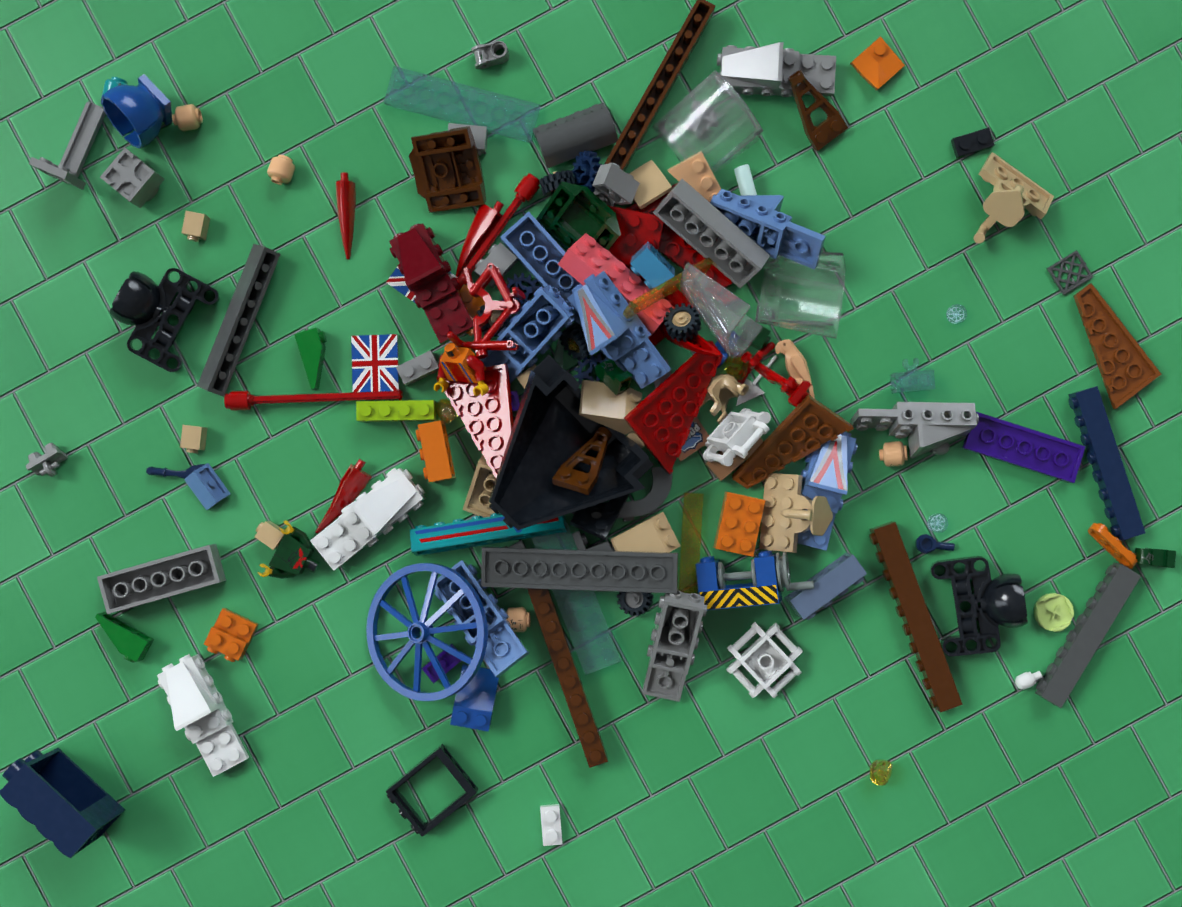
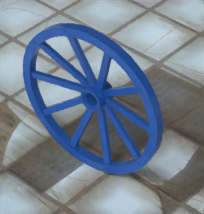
(427, 630)

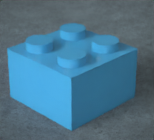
(651, 266)

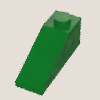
(312, 352)
(126, 639)

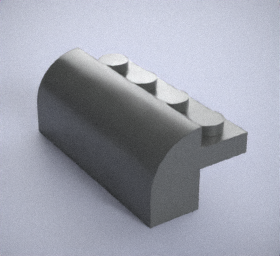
(575, 133)

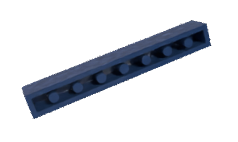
(1106, 463)

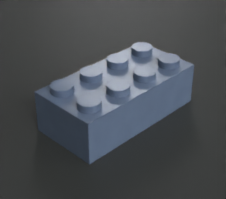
(827, 584)

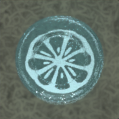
(956, 314)
(937, 523)

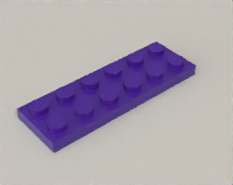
(1025, 448)

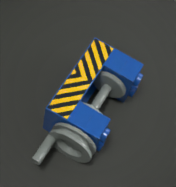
(769, 577)

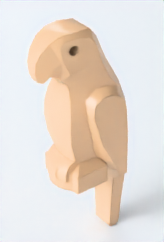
(795, 363)

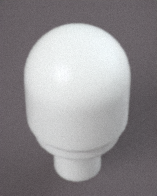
(1027, 679)

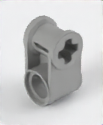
(488, 52)

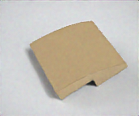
(652, 184)

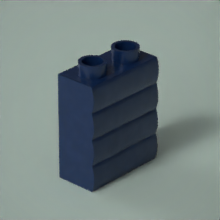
(60, 800)

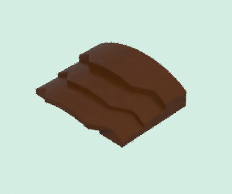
(448, 169)

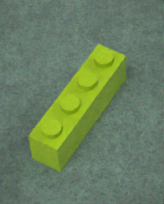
(396, 411)

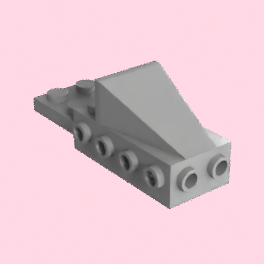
(768, 68)
(924, 423)
(673, 644)

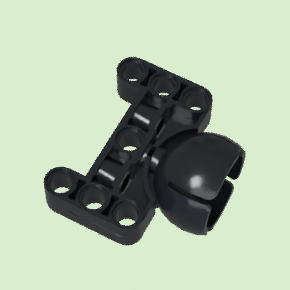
(142, 302)
(1000, 604)

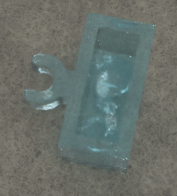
(912, 380)

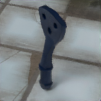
(166, 472)

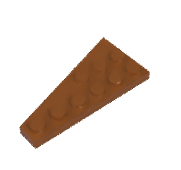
(1118, 355)
(793, 439)

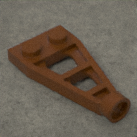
(830, 127)
(581, 481)

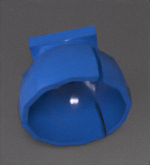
(137, 109)

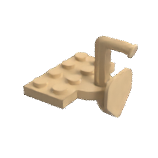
(1010, 197)
(790, 513)

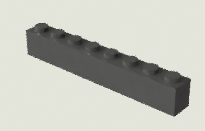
(238, 319)
(1087, 634)

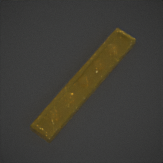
(661, 291)
(690, 542)

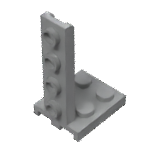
(77, 148)

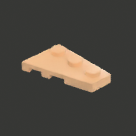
(697, 174)

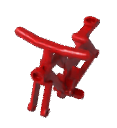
(508, 306)
(795, 391)

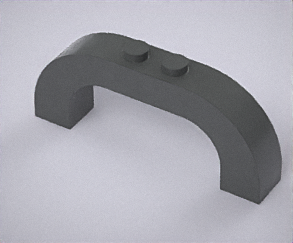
(660, 489)

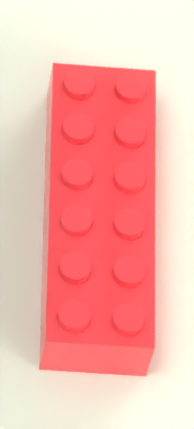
(590, 258)

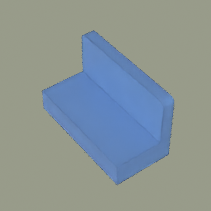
(207, 486)

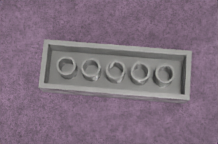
(711, 233)
(161, 578)

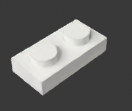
(551, 824)

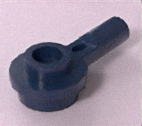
(926, 544)

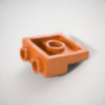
(230, 635)

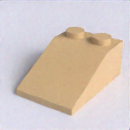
(606, 408)
(480, 490)
(648, 536)

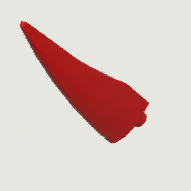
(346, 210)
(481, 227)
(696, 345)
(349, 488)

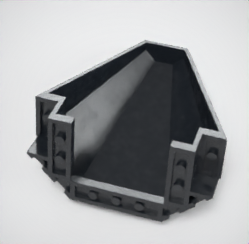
(543, 439)

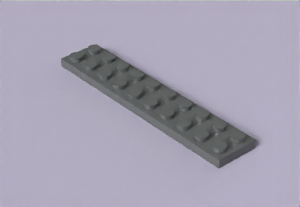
(580, 569)

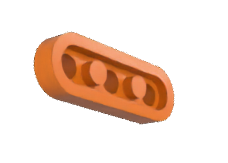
(1112, 545)

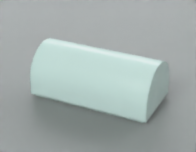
(745, 180)

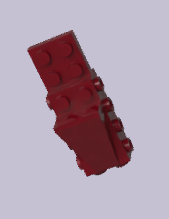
(431, 281)

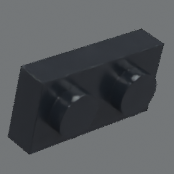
(972, 142)

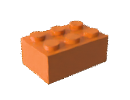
(435, 451)
(739, 524)

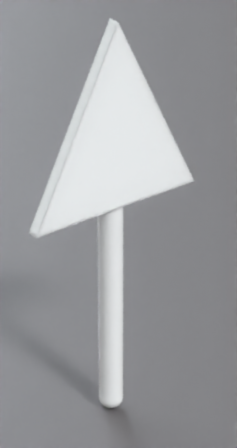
(753, 390)

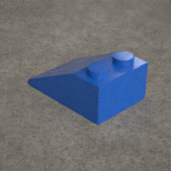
(476, 701)

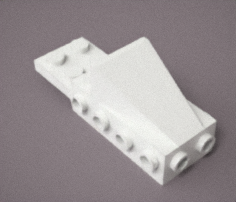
(369, 517)
(202, 713)

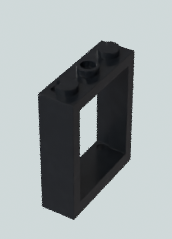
(406, 809)

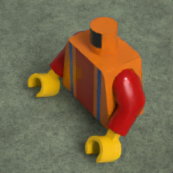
(462, 366)

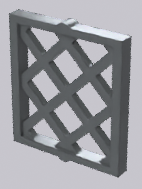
(1082, 265)

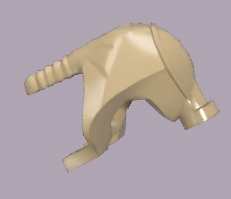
(720, 391)

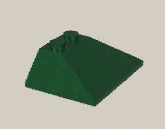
(578, 211)

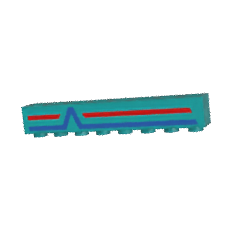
(476, 532)

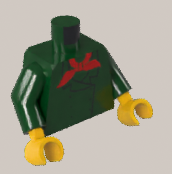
(291, 555)

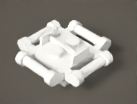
(736, 435)
(764, 660)

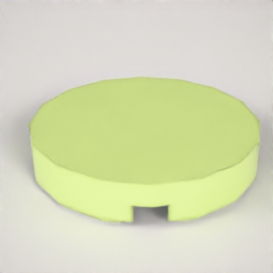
(1053, 612)

